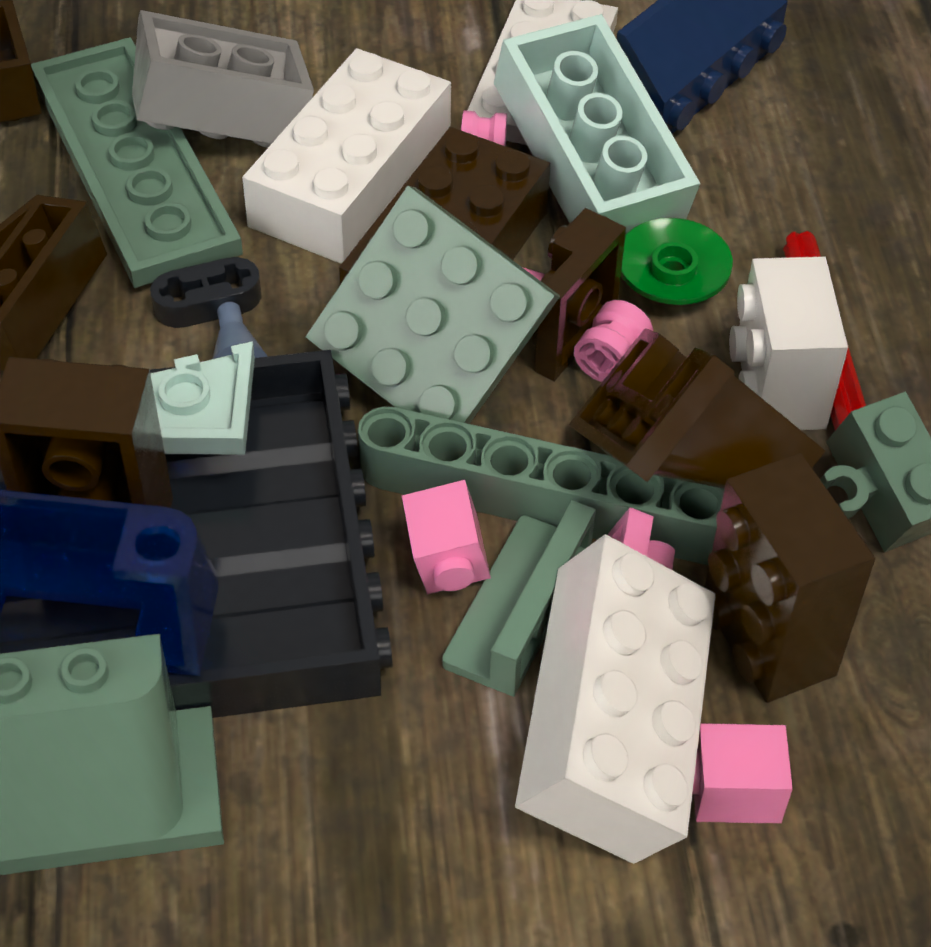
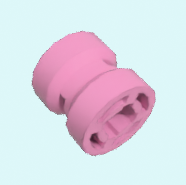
(609, 338)

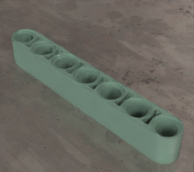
(531, 477)

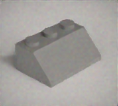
(217, 79)

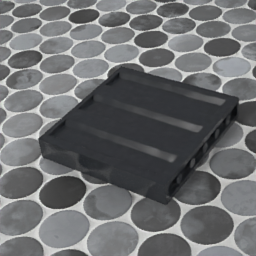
(286, 554)

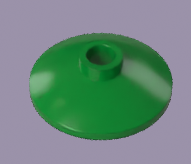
(675, 261)

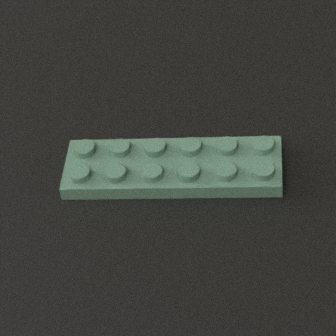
(138, 176)

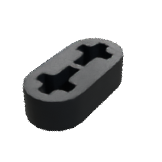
(204, 290)

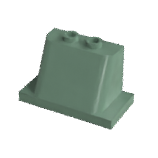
(101, 758)

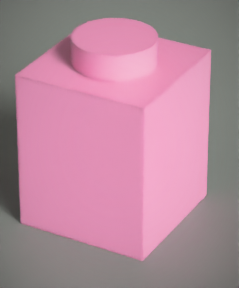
(445, 537)
(742, 773)

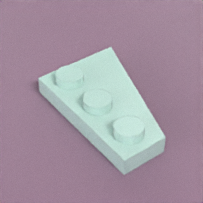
(206, 403)

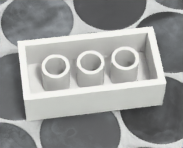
(346, 154)
(618, 702)

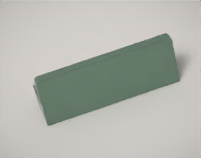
(515, 604)

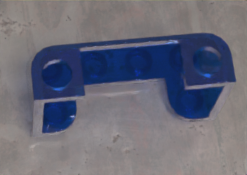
(115, 559)

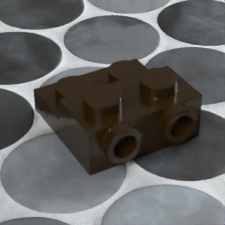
(586, 276)

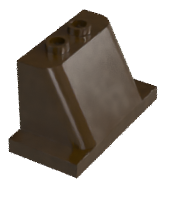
(686, 417)

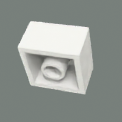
(790, 338)

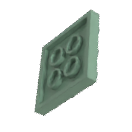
(431, 312)

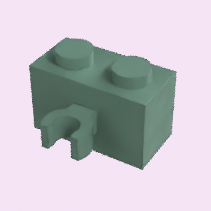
(885, 469)

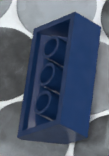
(698, 48)

